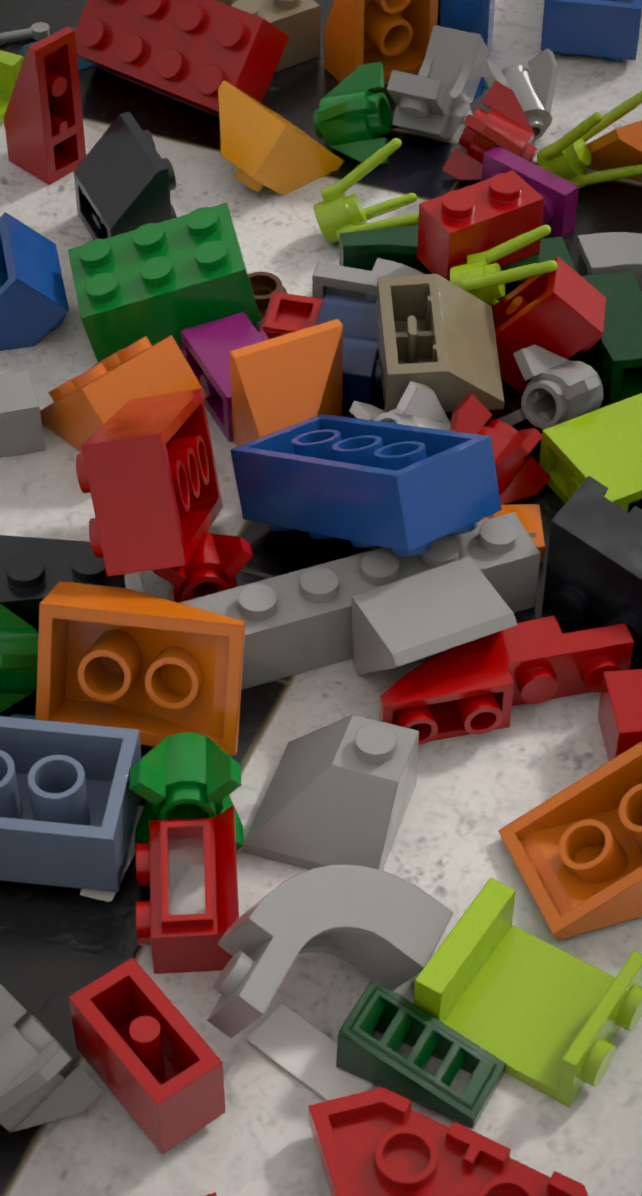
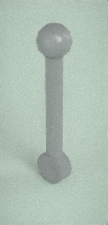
(37, 31)

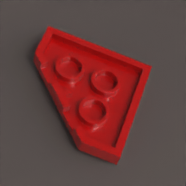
(385, 1148)

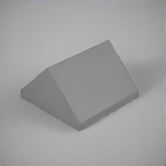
(425, 616)

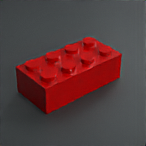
(181, 47)
(150, 483)

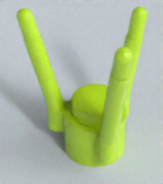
(571, 154)
(346, 214)
(488, 280)

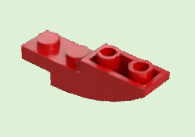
(480, 681)

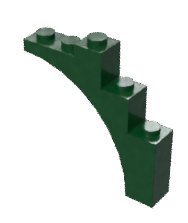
(615, 355)

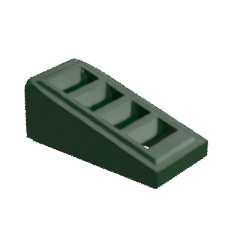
(406, 1023)

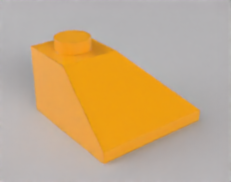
(268, 146)

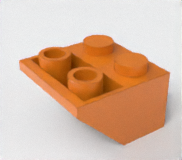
(97, 394)

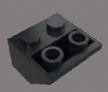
(123, 181)

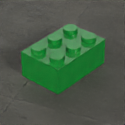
(161, 280)

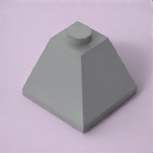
(338, 796)

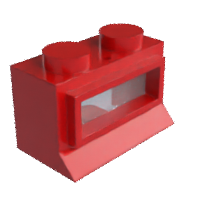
(191, 892)

